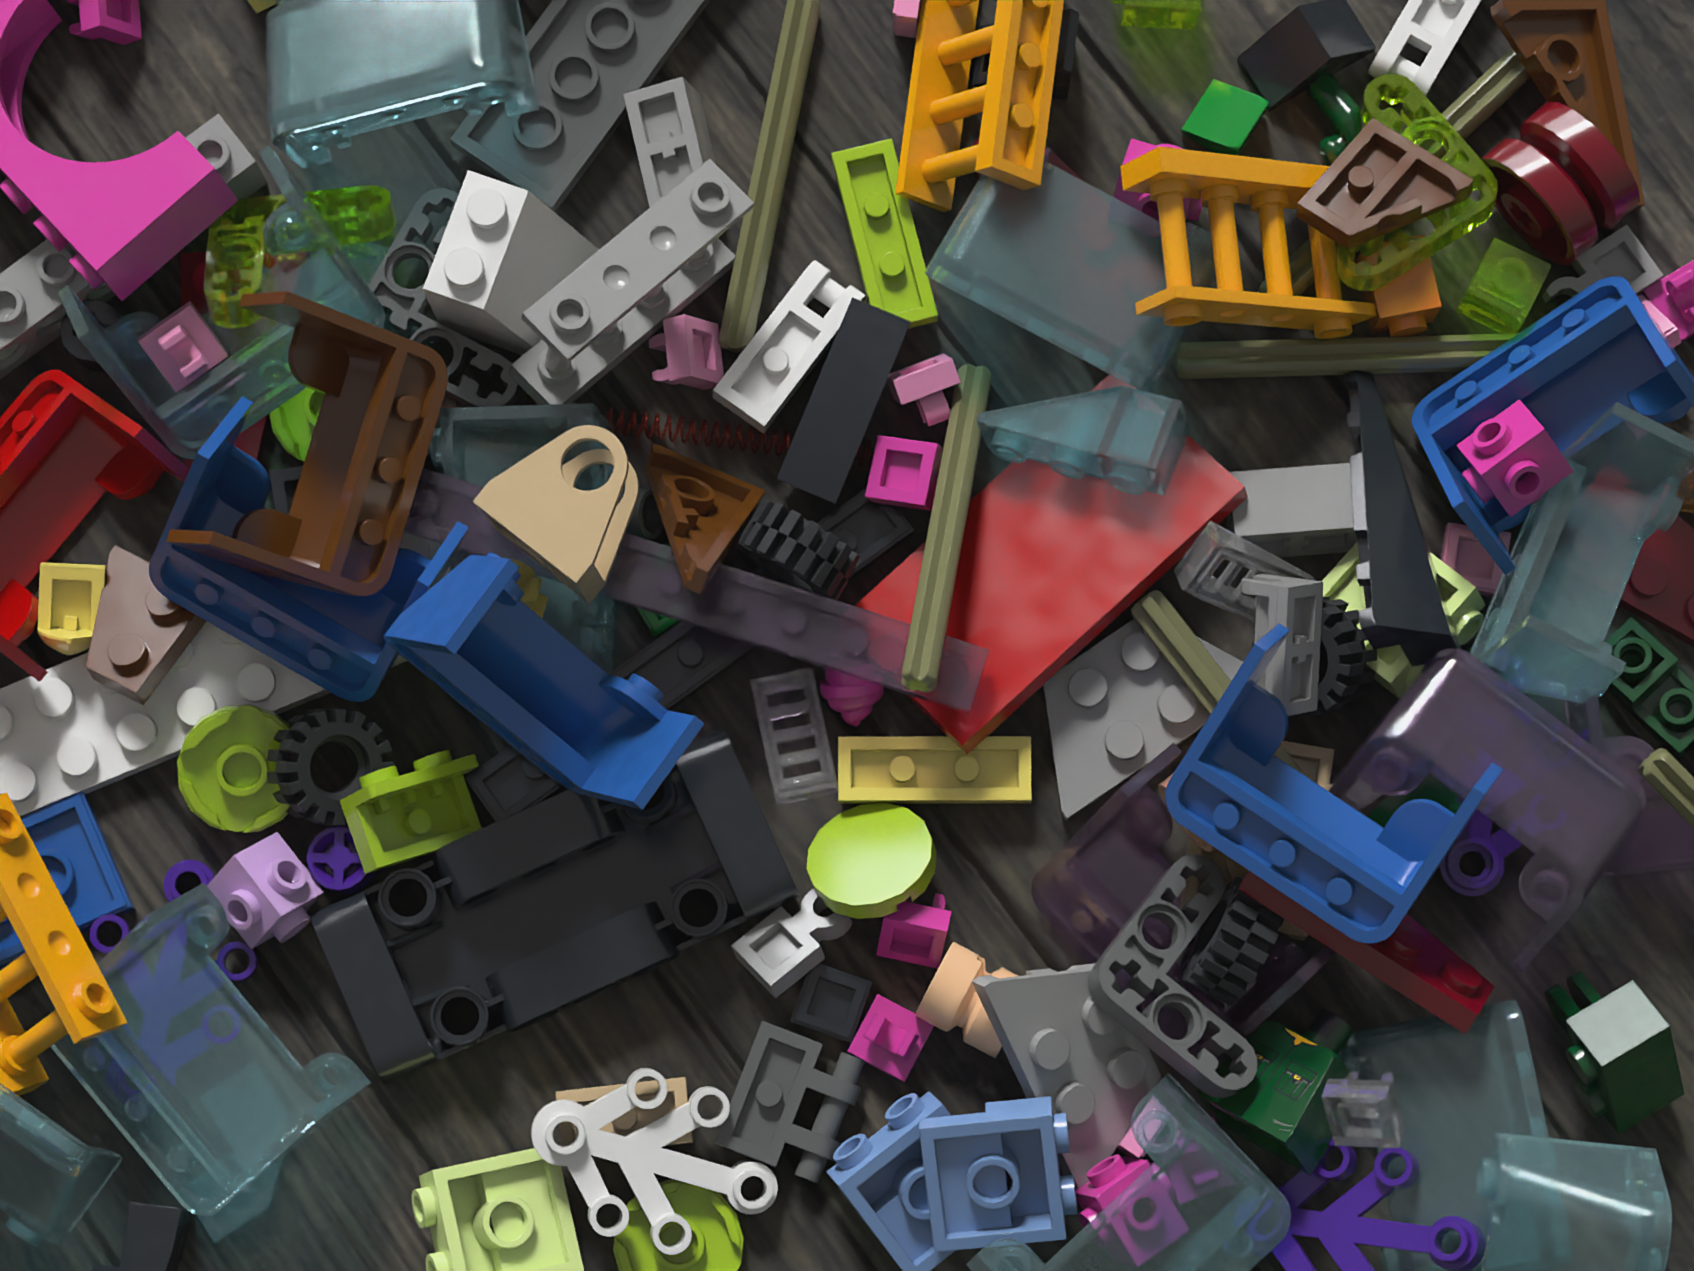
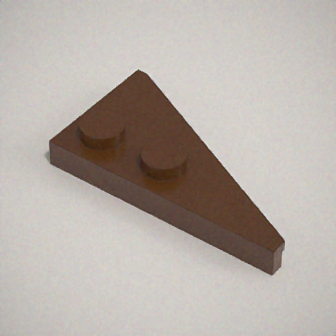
(1572, 62)
(700, 512)

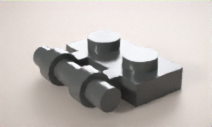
(771, 1094)

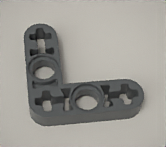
(410, 305)
(1148, 973)

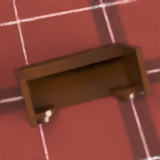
(360, 459)

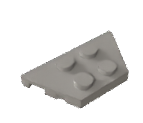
(1117, 714)
(1074, 1054)

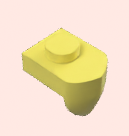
(69, 605)

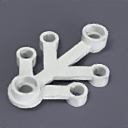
(642, 1156)

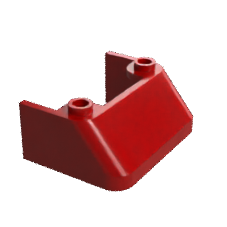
(55, 464)

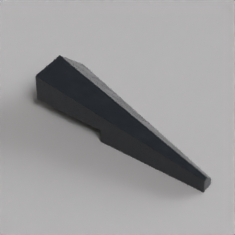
(1395, 563)

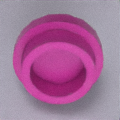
(850, 696)

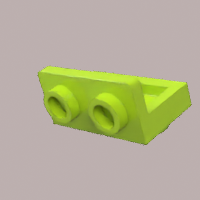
(411, 813)

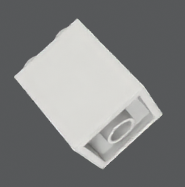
(498, 261)

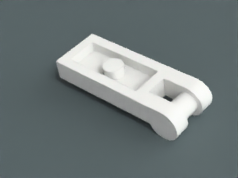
(1429, 26)
(785, 348)

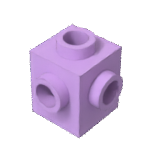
(266, 891)

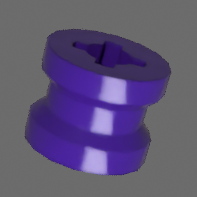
(330, 849)

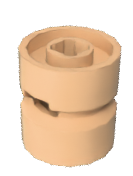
(954, 1001)

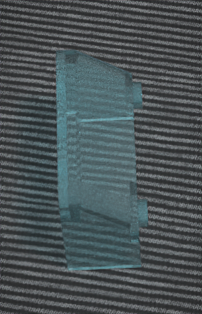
(257, 365)
(1578, 555)

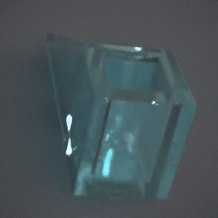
(1102, 433)

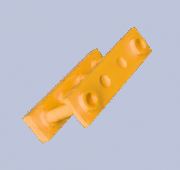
(1012, 101)
(1220, 183)
(53, 953)

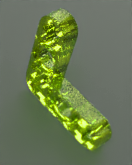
(1423, 123)
(352, 214)

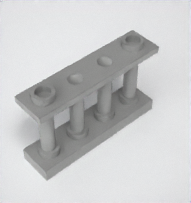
(630, 287)

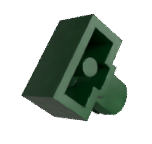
(1617, 1050)

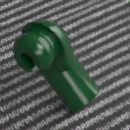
(1341, 112)

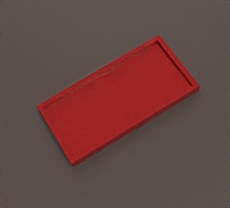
(1052, 568)

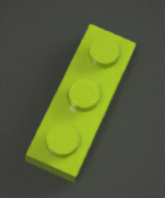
(884, 232)

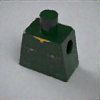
(1284, 1102)

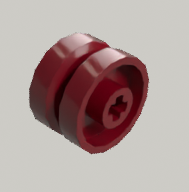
(1561, 183)

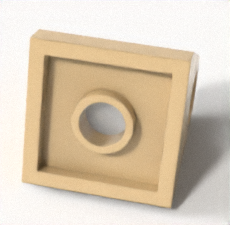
(554, 523)

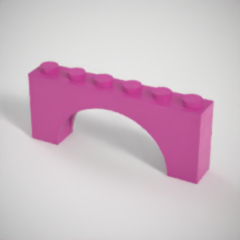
(115, 214)

